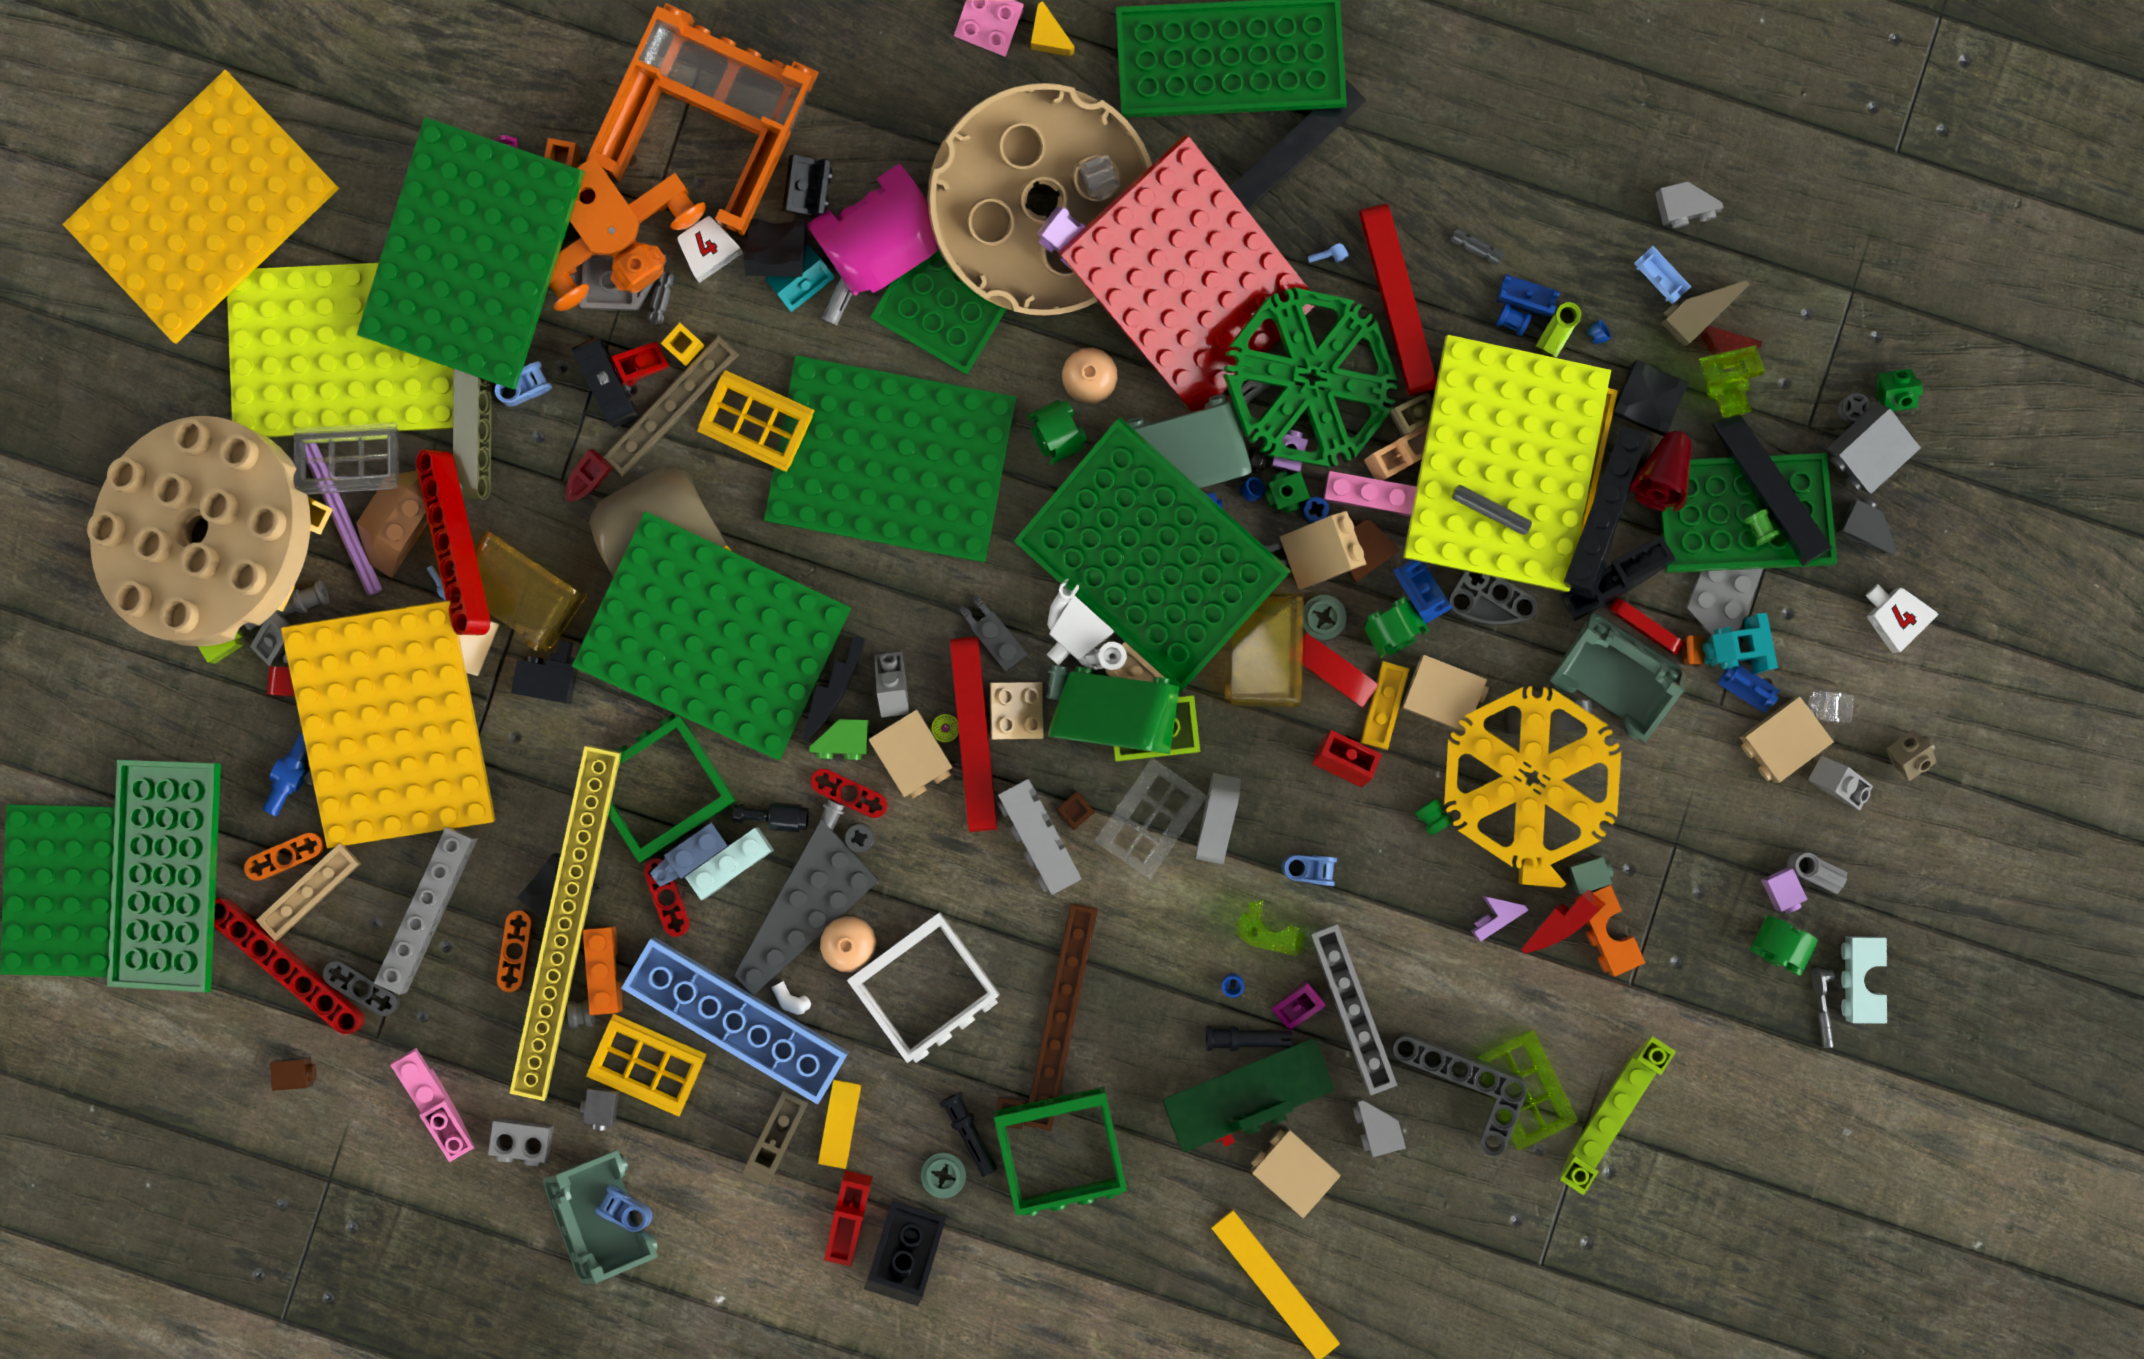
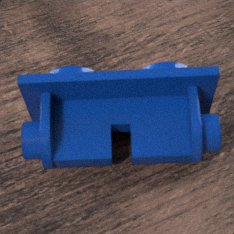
(1749, 687)

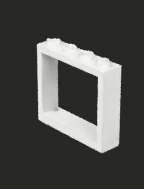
(942, 1034)

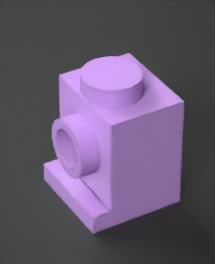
(1291, 438)

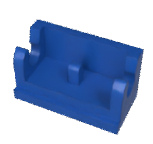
(1527, 296)
(1422, 590)

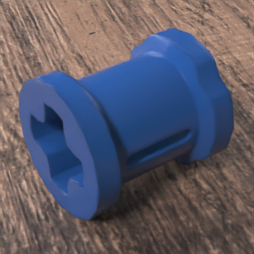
(1513, 319)
(1317, 502)

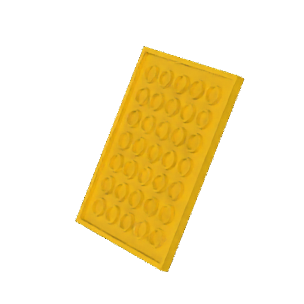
(200, 206)
(388, 724)

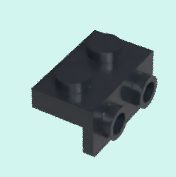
(807, 186)

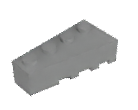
(1039, 836)

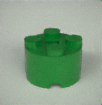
(1056, 431)
(1395, 628)
(1783, 945)

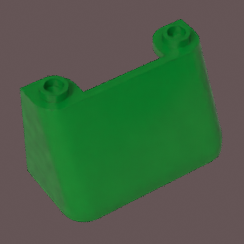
(1116, 711)

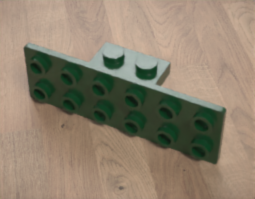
(1248, 1096)

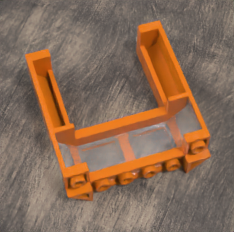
(716, 79)

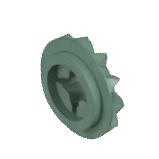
(1336, 614)
(949, 1187)

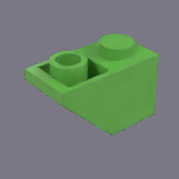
(845, 738)

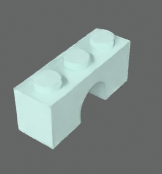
(729, 863)
(1861, 955)

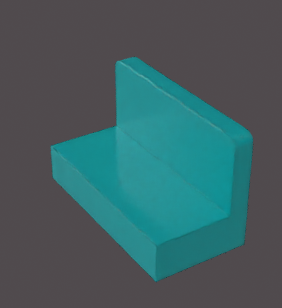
(796, 290)

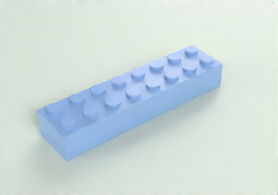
(735, 1020)

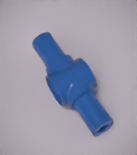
(286, 776)

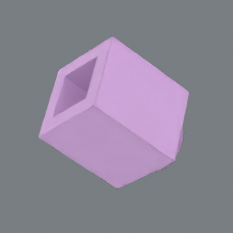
(1784, 890)

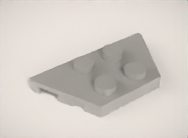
(602, 290)
(1722, 598)

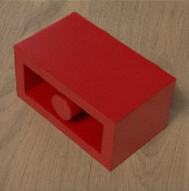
(1346, 759)

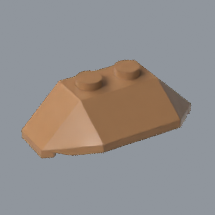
(393, 523)

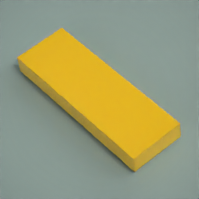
(1384, 705)
(839, 1123)

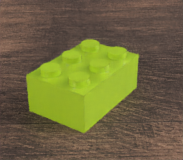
(1184, 738)

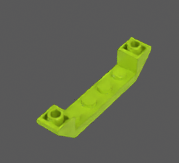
(1613, 1112)

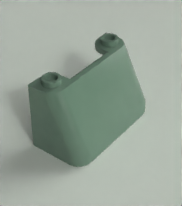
(1201, 443)
(1621, 675)
(593, 1243)

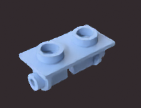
(1662, 275)

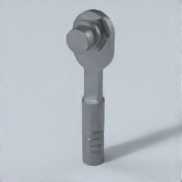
(1819, 980)

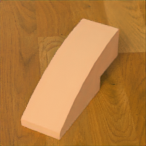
(1397, 455)

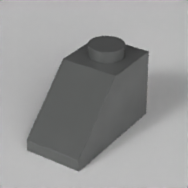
(1867, 527)

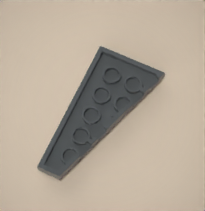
(815, 893)

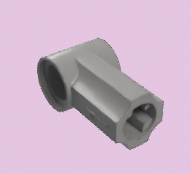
(1818, 872)

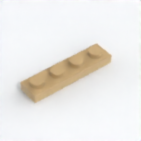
(308, 892)

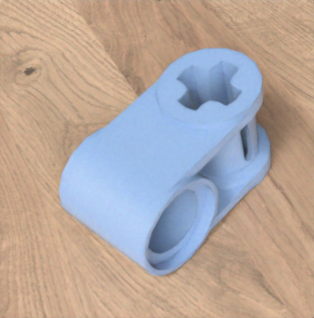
(526, 386)

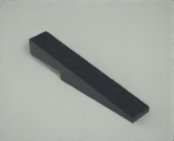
(1293, 150)
(1772, 489)

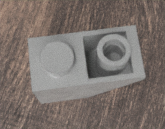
(1686, 202)
(891, 684)
(1840, 782)
(1380, 1129)

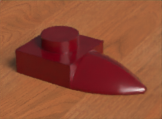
(587, 475)

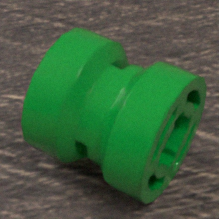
(1433, 815)

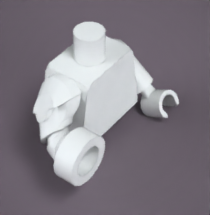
(1080, 632)

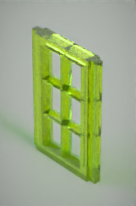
(1550, 1081)

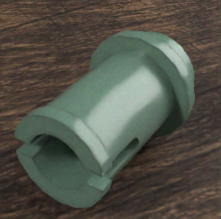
(1057, 680)

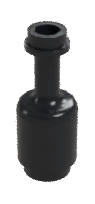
(778, 816)

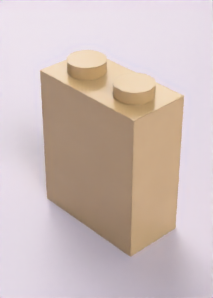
(1323, 550)
(1443, 693)
(1785, 740)
(911, 754)
(1294, 1171)

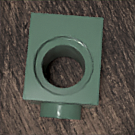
(1590, 874)

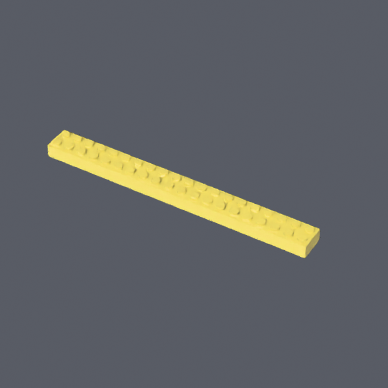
(565, 922)

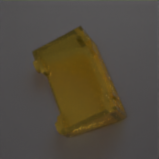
(525, 593)
(1268, 655)

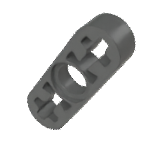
(347, 971)

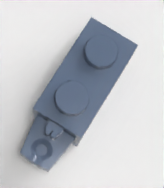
(689, 855)

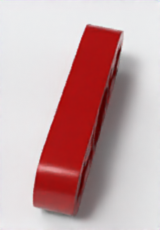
(1646, 626)
(826, 791)
(666, 920)

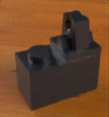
(550, 681)

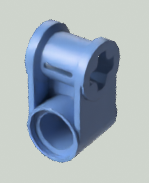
(1312, 869)
(618, 1209)

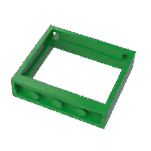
(727, 797)
(1049, 1107)

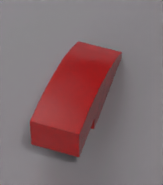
(1336, 671)
(1564, 922)
(848, 1218)

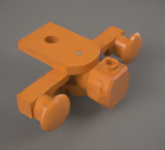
(610, 229)

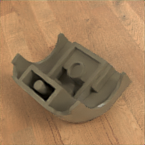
(663, 493)

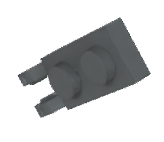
(995, 636)

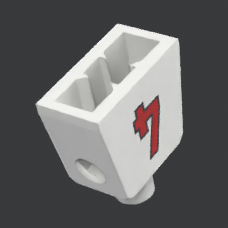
(707, 248)
(1898, 616)

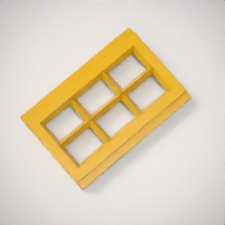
(744, 444)
(637, 1089)

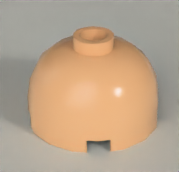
(1089, 375)
(848, 944)

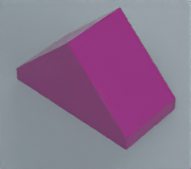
(1298, 1005)

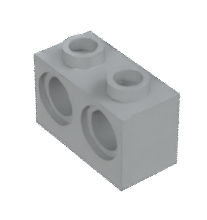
(521, 1133)

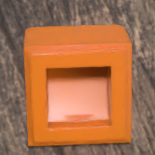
(1692, 650)

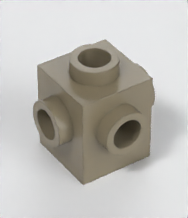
(1912, 754)

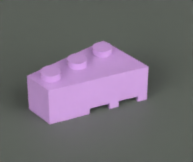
(1059, 230)

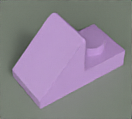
(1503, 912)

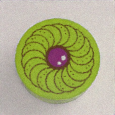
(945, 728)

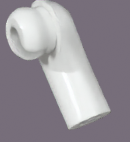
(789, 1002)

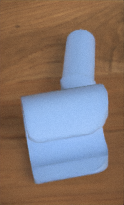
(1337, 251)
(437, 580)

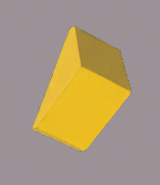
(1049, 35)
(1539, 877)

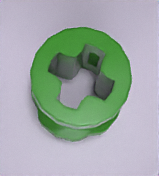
(1762, 527)

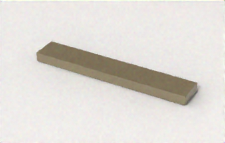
(671, 406)

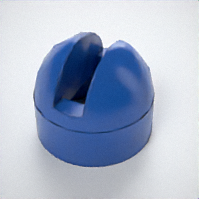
(1599, 331)
(1252, 489)
(1239, 985)

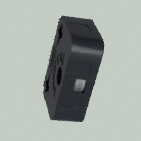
(604, 383)

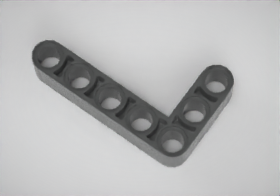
(1470, 1079)

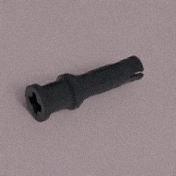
(1235, 1038)
(963, 1122)

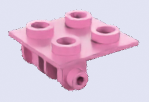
(989, 23)

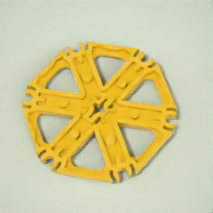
(1534, 751)

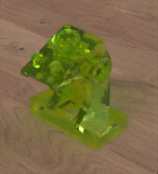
(1730, 387)
(1287, 941)

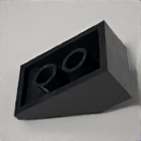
(905, 1253)

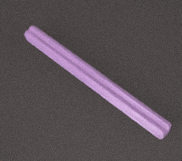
(345, 527)

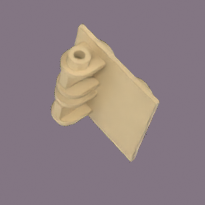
(1016, 710)

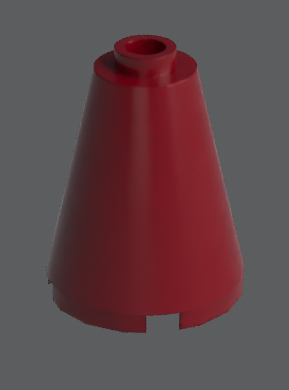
(1665, 474)

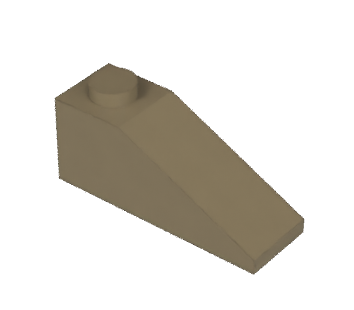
(1696, 313)
(775, 1139)

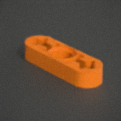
(262, 857)
(511, 928)

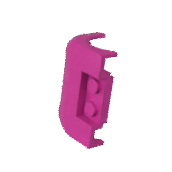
(878, 234)

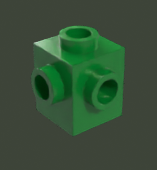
(1899, 389)
(1294, 484)

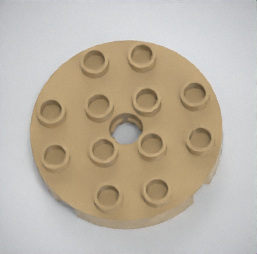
(985, 179)
(147, 521)

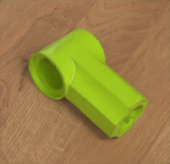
(1557, 331)

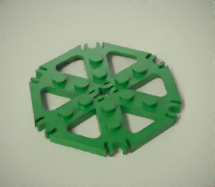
(1325, 357)

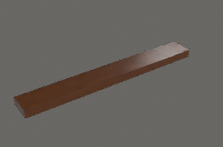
(1062, 1008)

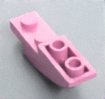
(434, 1104)

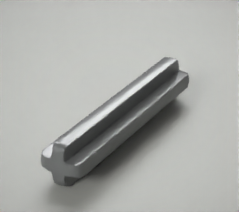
(1491, 509)

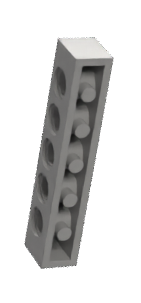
(425, 910)
(1353, 1009)

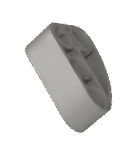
(1218, 818)

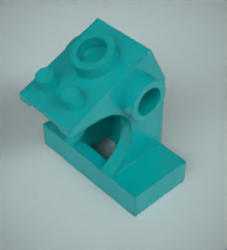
(1725, 650)

